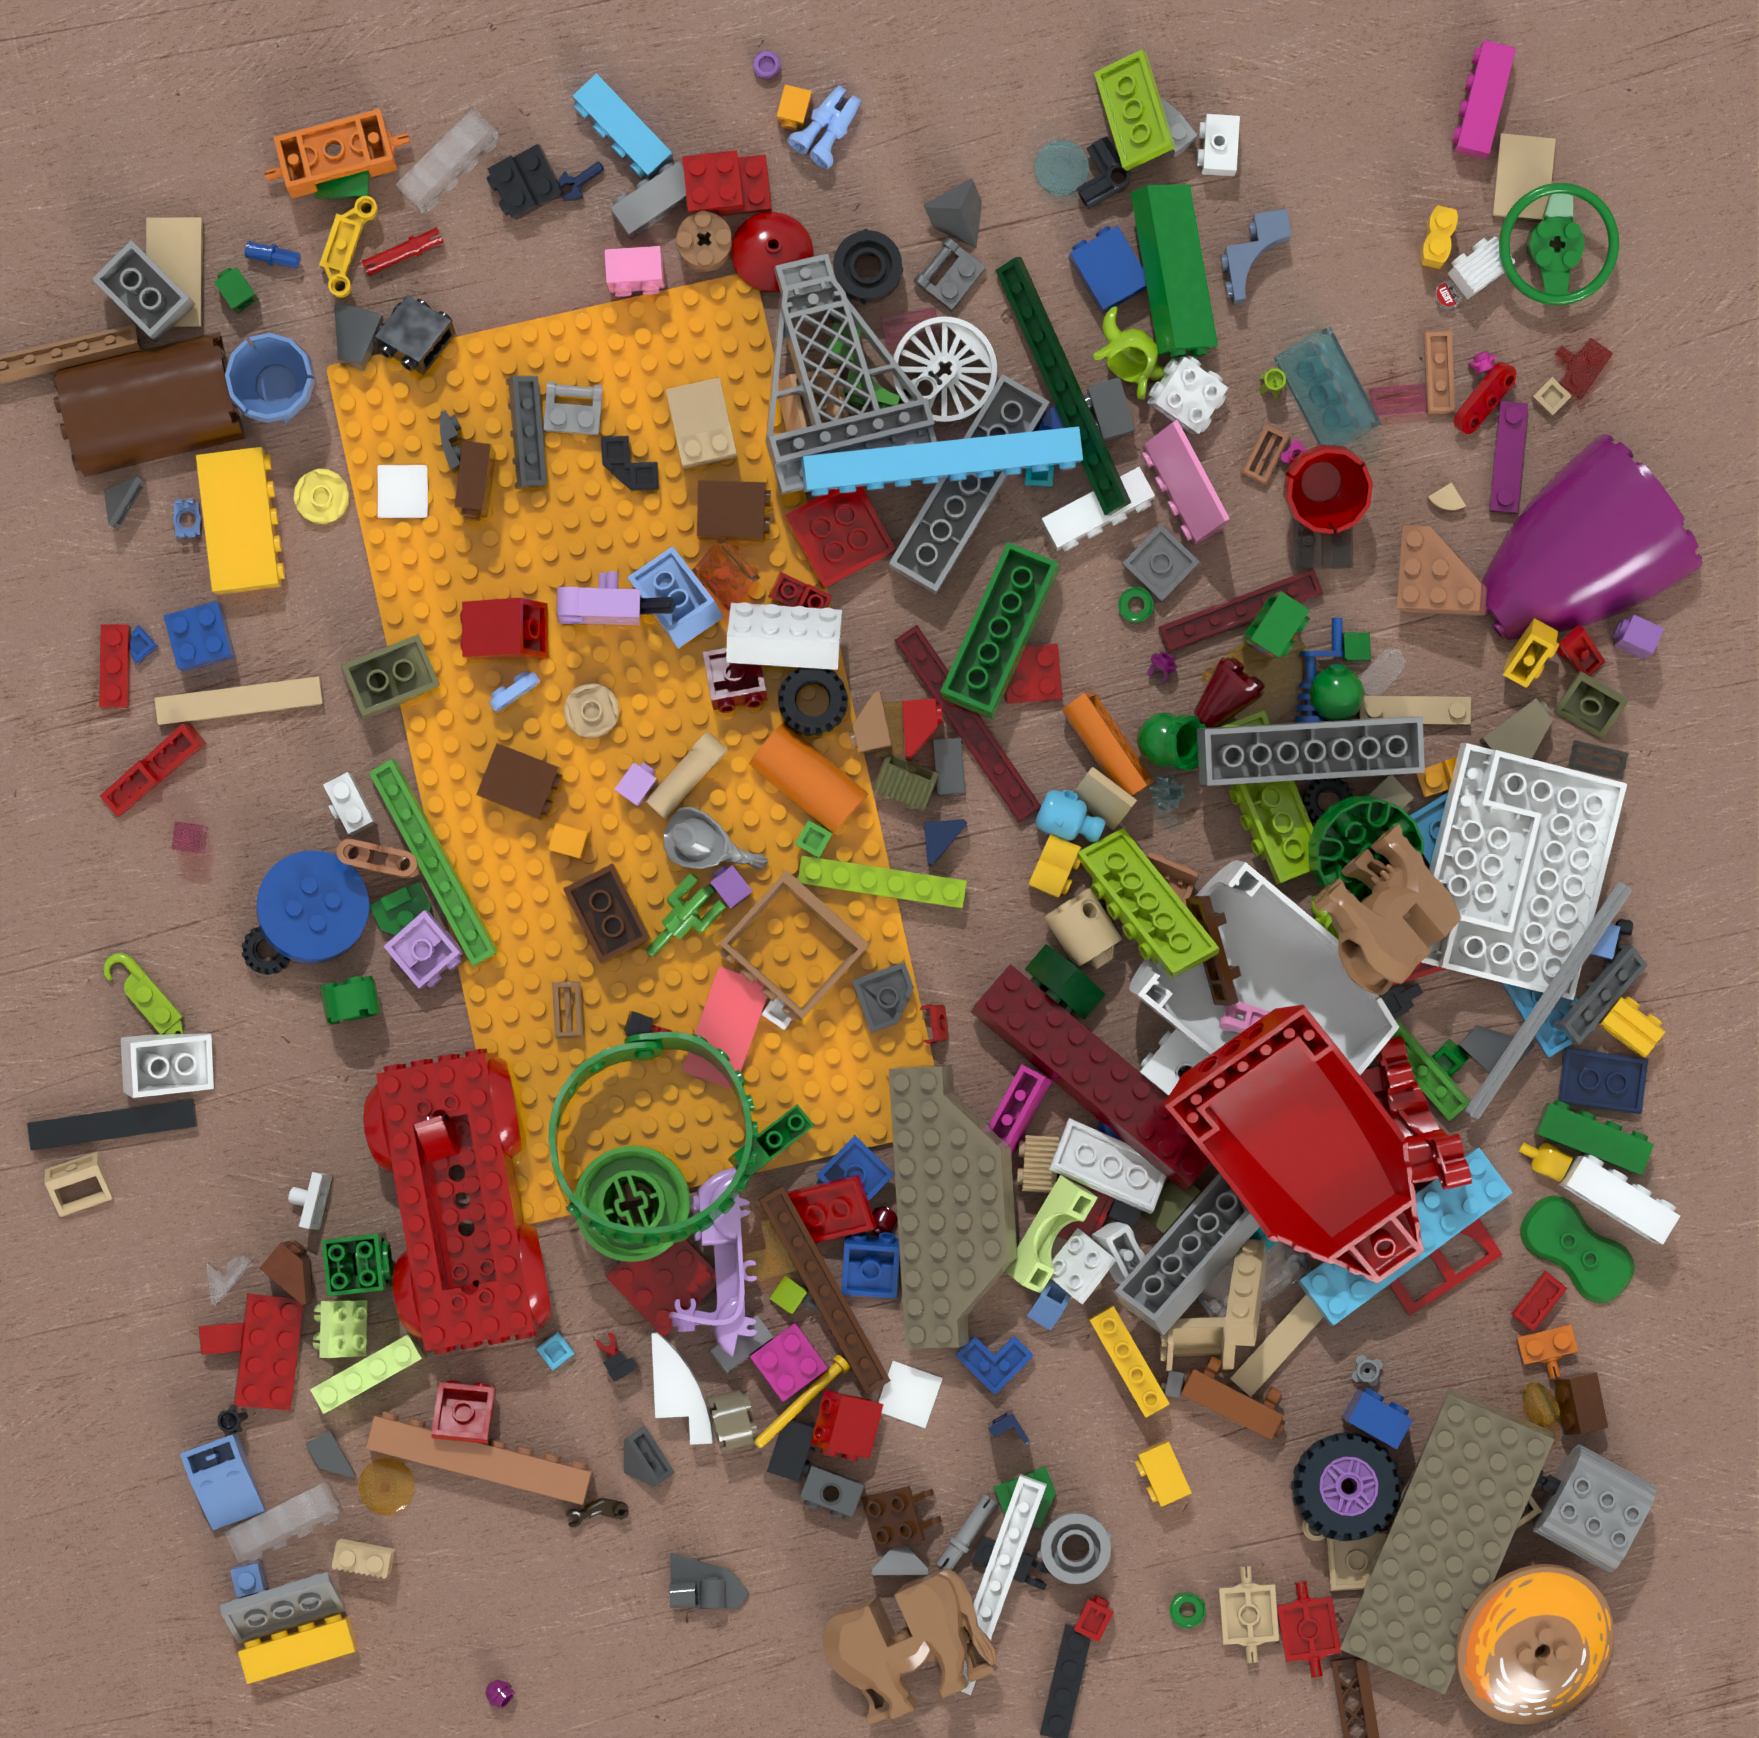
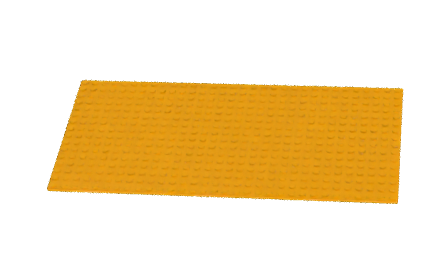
(566, 538)

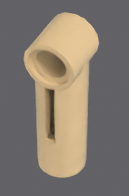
(685, 776)

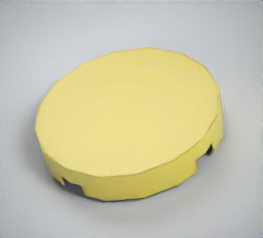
(321, 496)

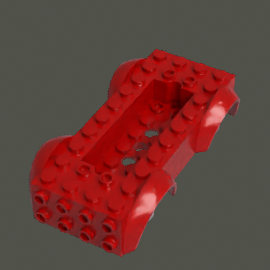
(448, 1283)

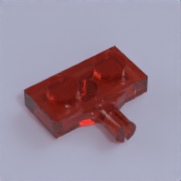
(1583, 366)

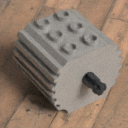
(1593, 1507)

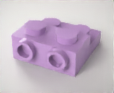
(425, 950)

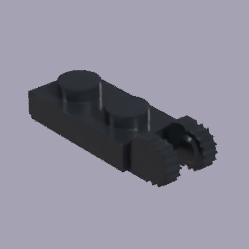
(983, 1554)

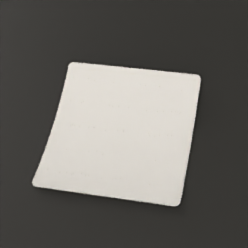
(402, 491)

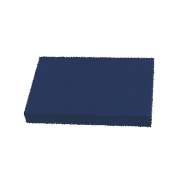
(1602, 1080)

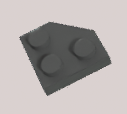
(884, 995)

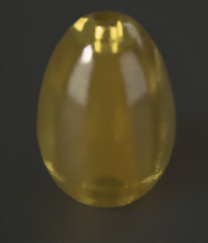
(1540, 1405)

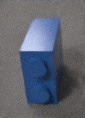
(1108, 268)

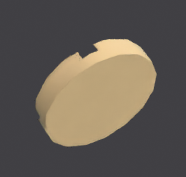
(591, 710)

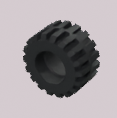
(812, 724)

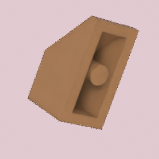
(871, 727)

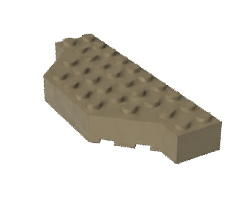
(950, 1205)

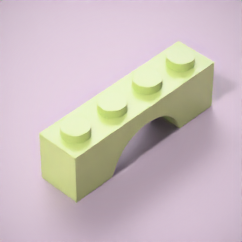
(1064, 1205)
(367, 1373)

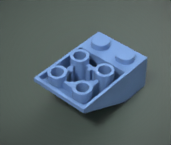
(223, 1481)

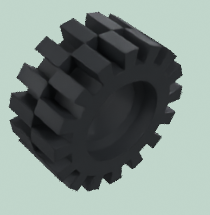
(1319, 785)
(254, 961)

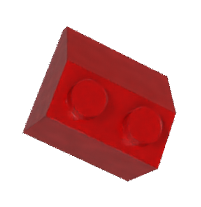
(919, 724)

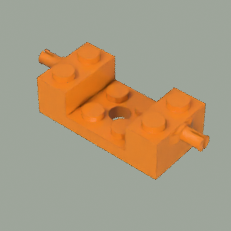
(363, 144)

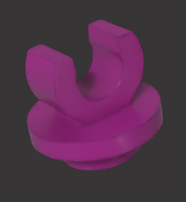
(1164, 663)

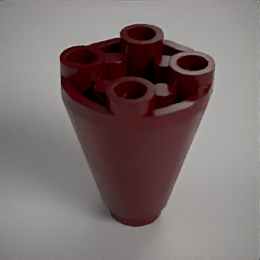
(1227, 693)

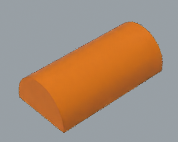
(1107, 743)
(808, 778)

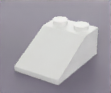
(166, 1064)

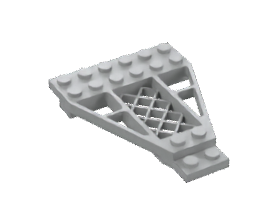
(810, 292)

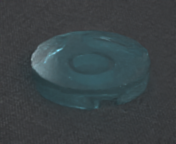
(1061, 167)

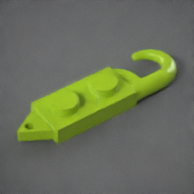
(147, 996)

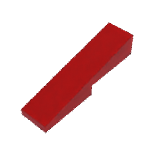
(153, 769)

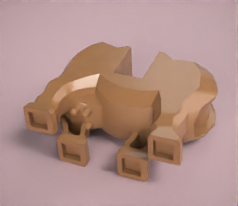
(1396, 923)
(939, 1630)

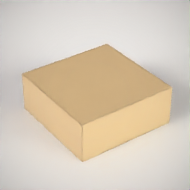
(1551, 397)

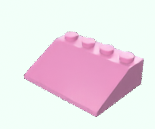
(1185, 484)

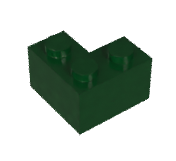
(1064, 982)

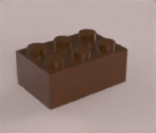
(607, 913)

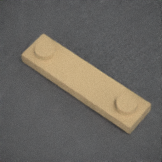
(1433, 709)

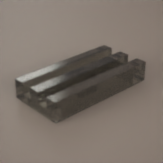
(1608, 751)

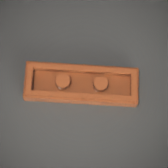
(1439, 372)

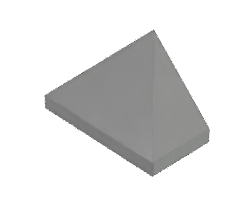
(900, 1561)

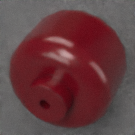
(885, 1220)

